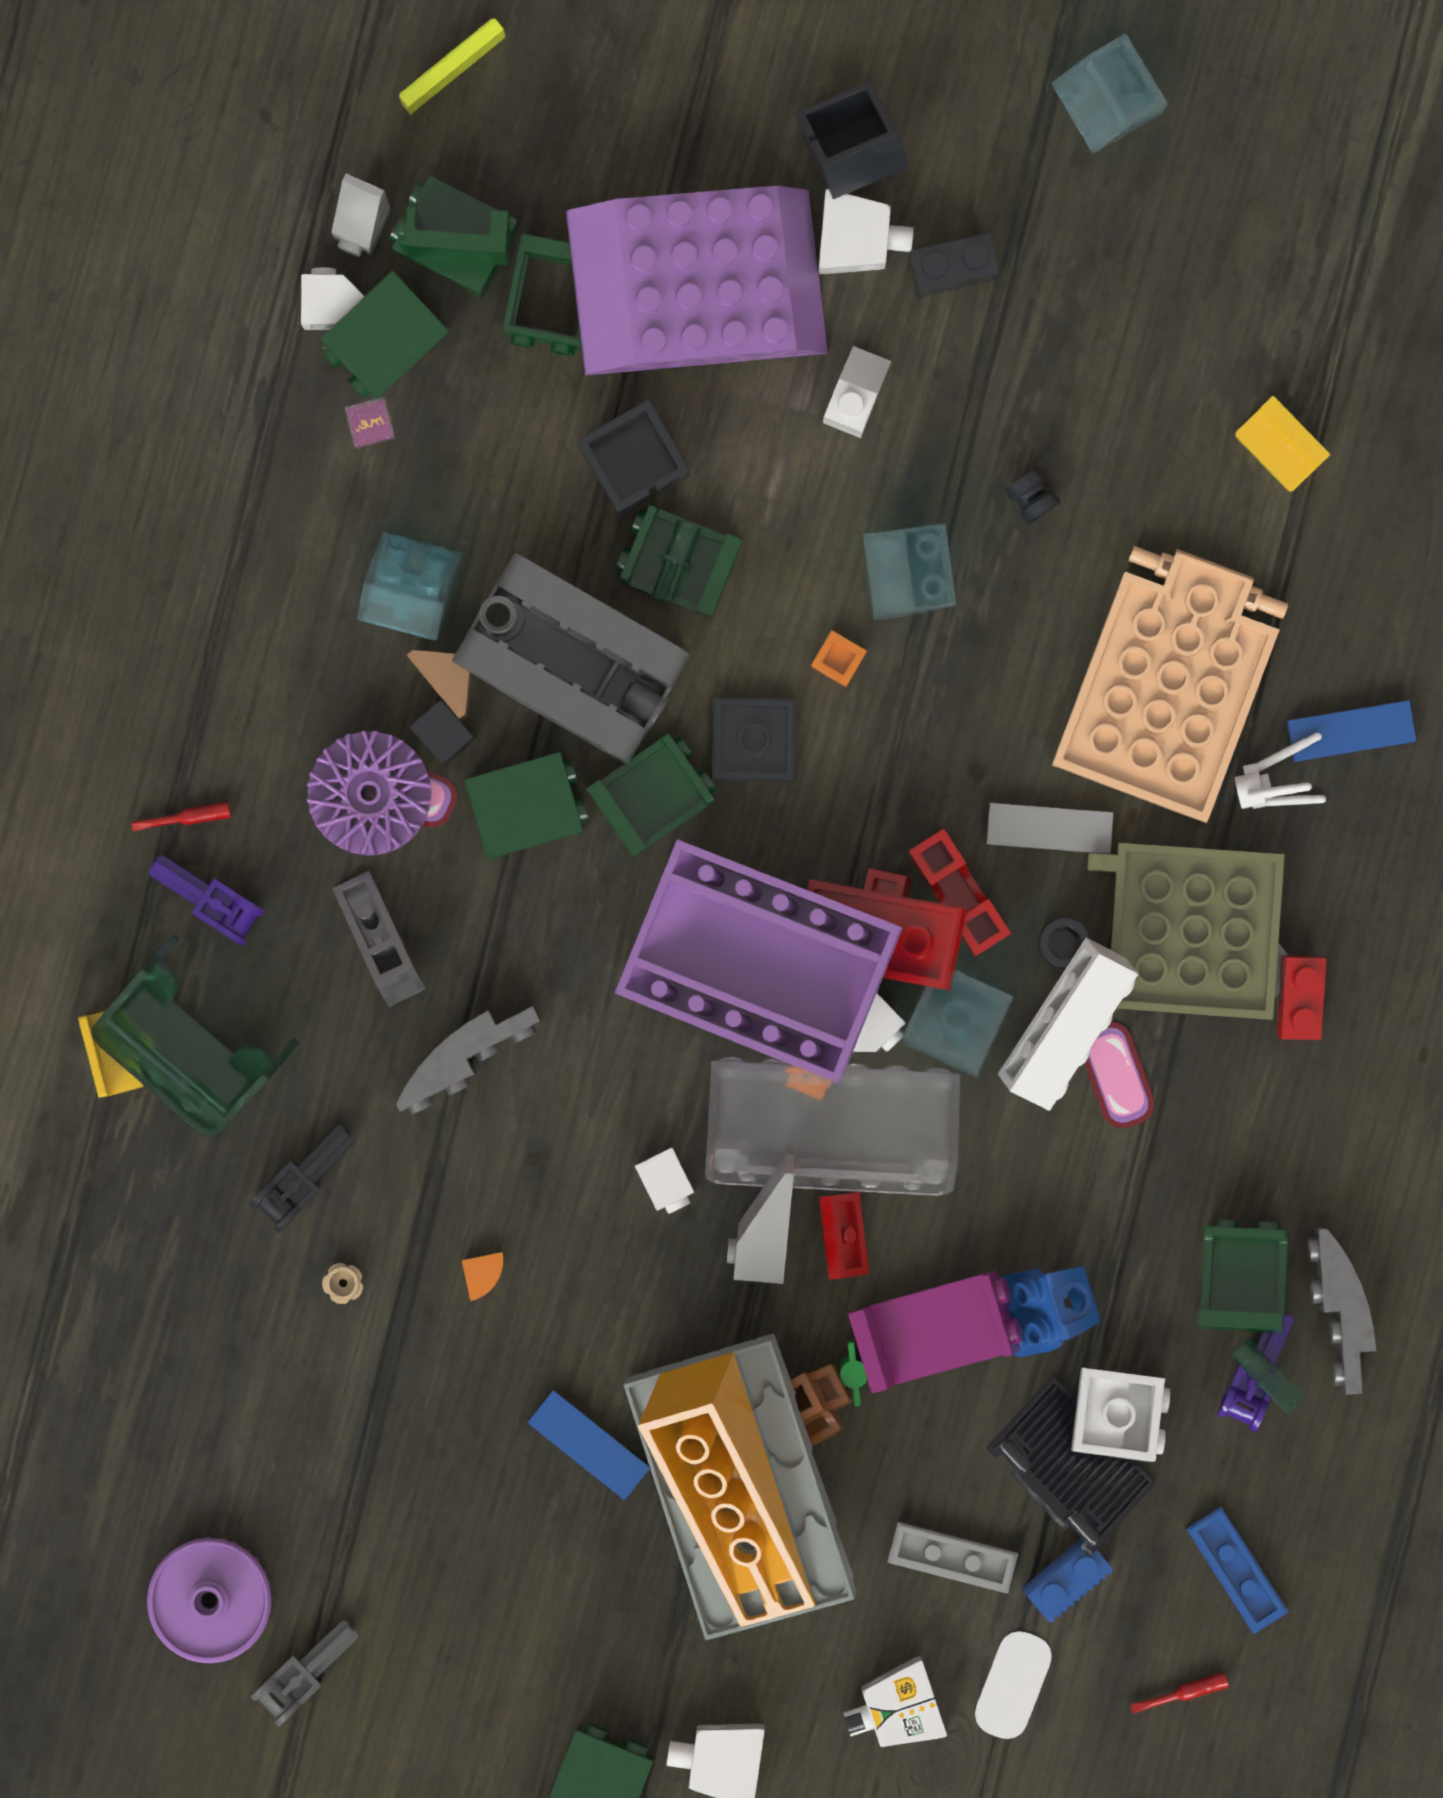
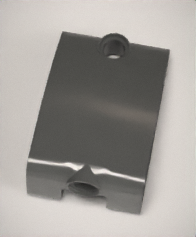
(572, 659)

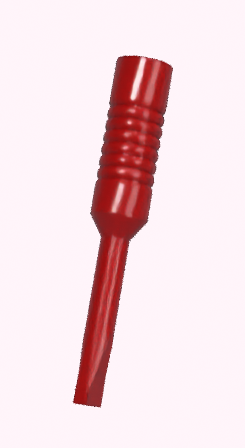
(188, 816)
(1186, 1692)

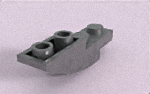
(449, 1064)
(1341, 1292)

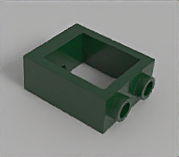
(526, 337)

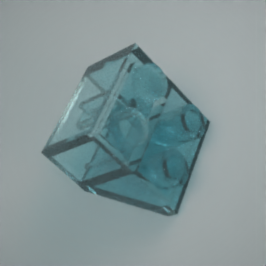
(1110, 94)
(908, 571)
(409, 586)

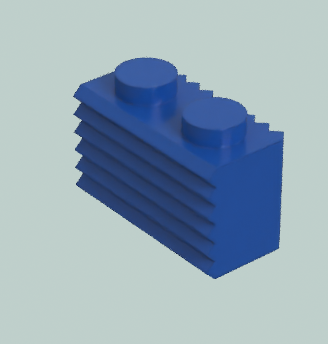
(1066, 1580)

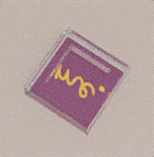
(369, 422)

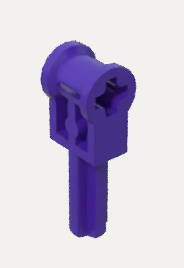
(214, 902)
(1242, 1388)

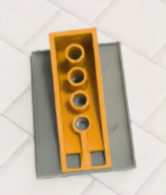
(740, 1487)

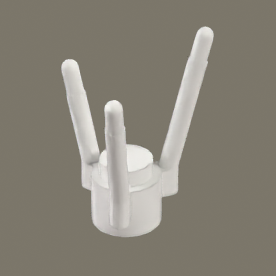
(1256, 790)

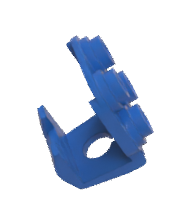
(1041, 1309)

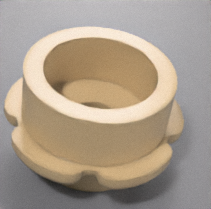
(343, 1294)

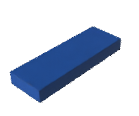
(1353, 730)
(589, 1444)
(1237, 1569)

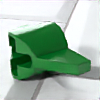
(852, 1372)

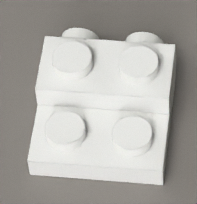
(1120, 1415)

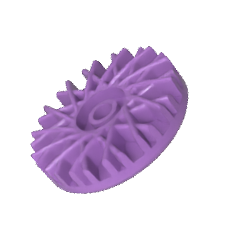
(400, 801)
(203, 1631)

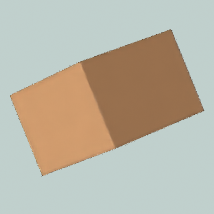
(446, 678)

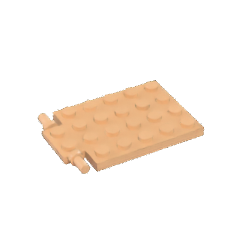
(1170, 683)

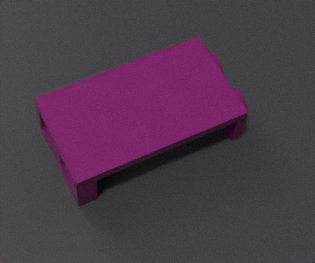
(935, 1330)

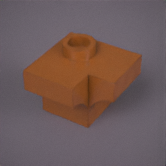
(818, 1399)

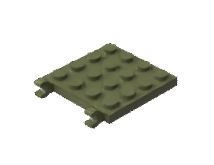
(1197, 927)

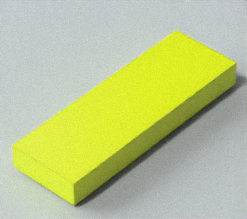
(452, 65)

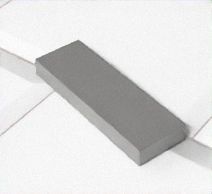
(1049, 828)
(952, 1557)

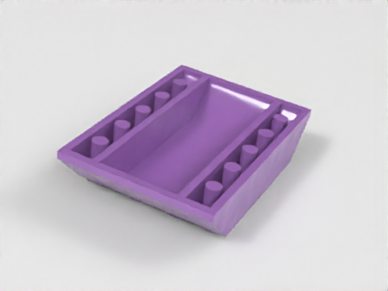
(696, 279)
(758, 961)

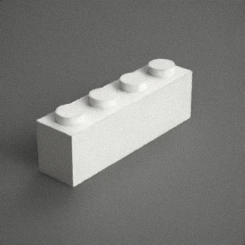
(1068, 1024)

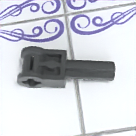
(298, 1678)

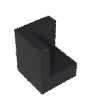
(442, 733)

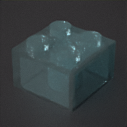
(959, 1023)

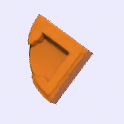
(482, 1273)

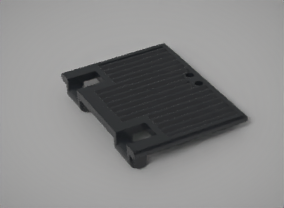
(1067, 1480)

